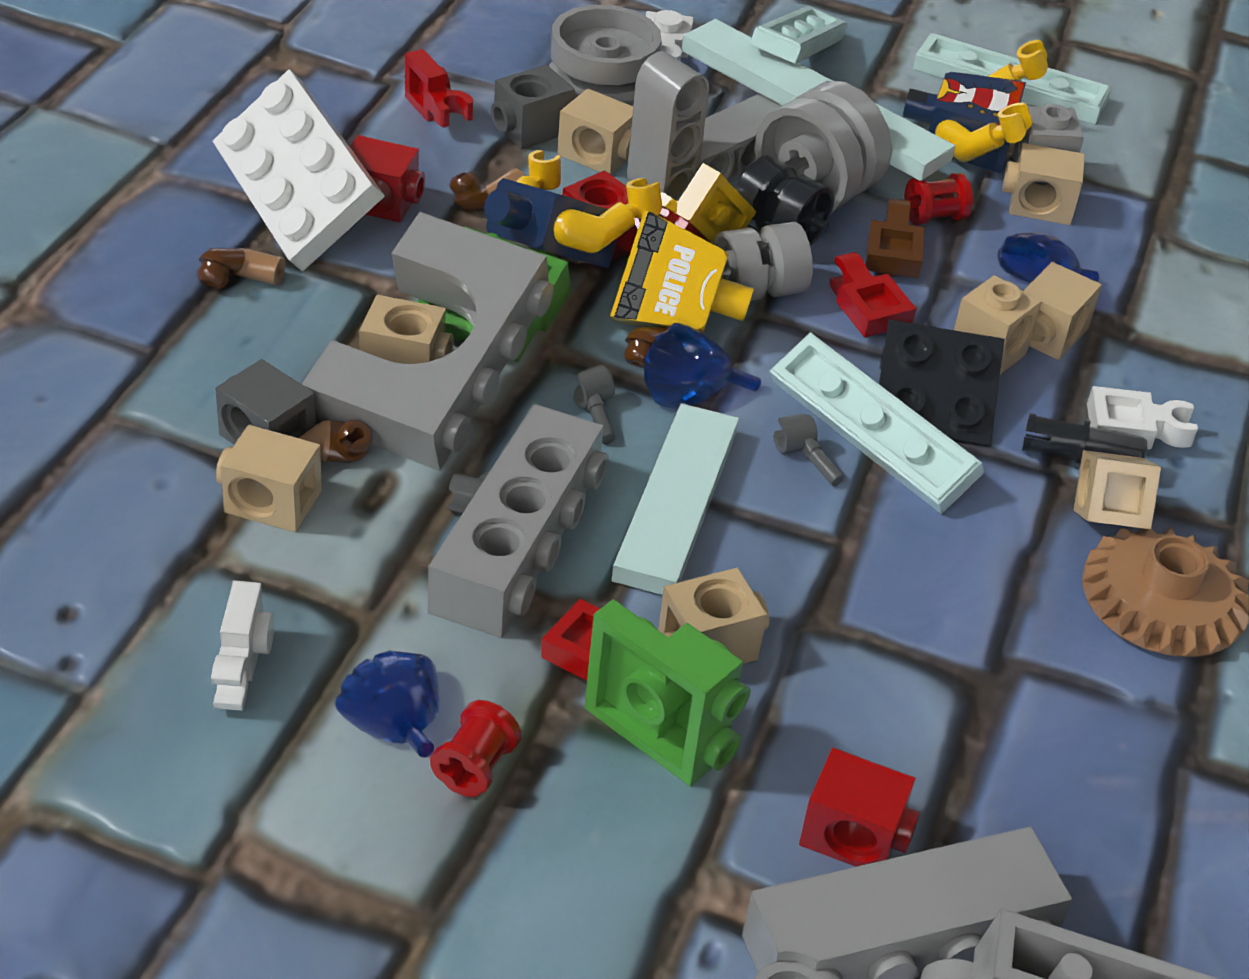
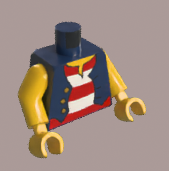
(981, 111)
(560, 224)

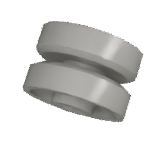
(603, 49)
(831, 137)

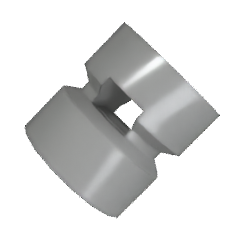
(770, 261)

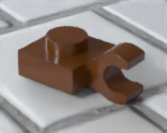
(894, 244)

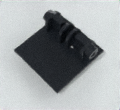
(944, 377)

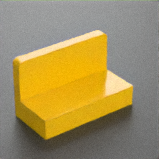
(711, 204)

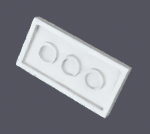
(297, 170)

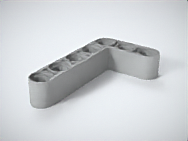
(676, 137)

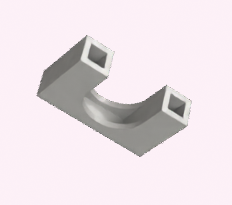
(430, 405)

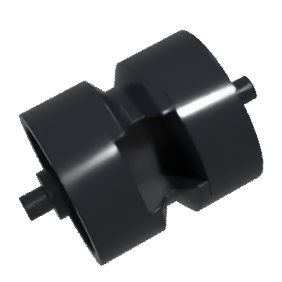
(785, 197)

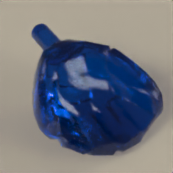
(1030, 253)
(689, 368)
(392, 698)

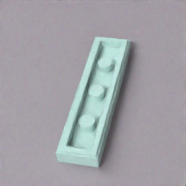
(799, 34)
(945, 55)
(877, 423)
(675, 500)

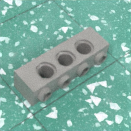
(516, 521)

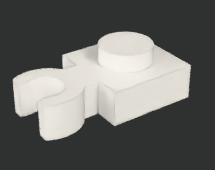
(672, 29)
(1137, 415)
(243, 636)

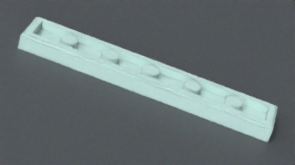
(730, 52)

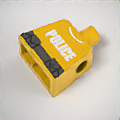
(676, 280)

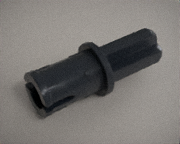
(1071, 439)

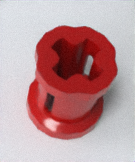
(958, 208)
(482, 739)

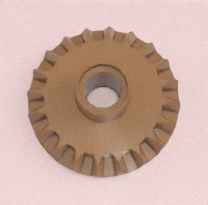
(1166, 592)

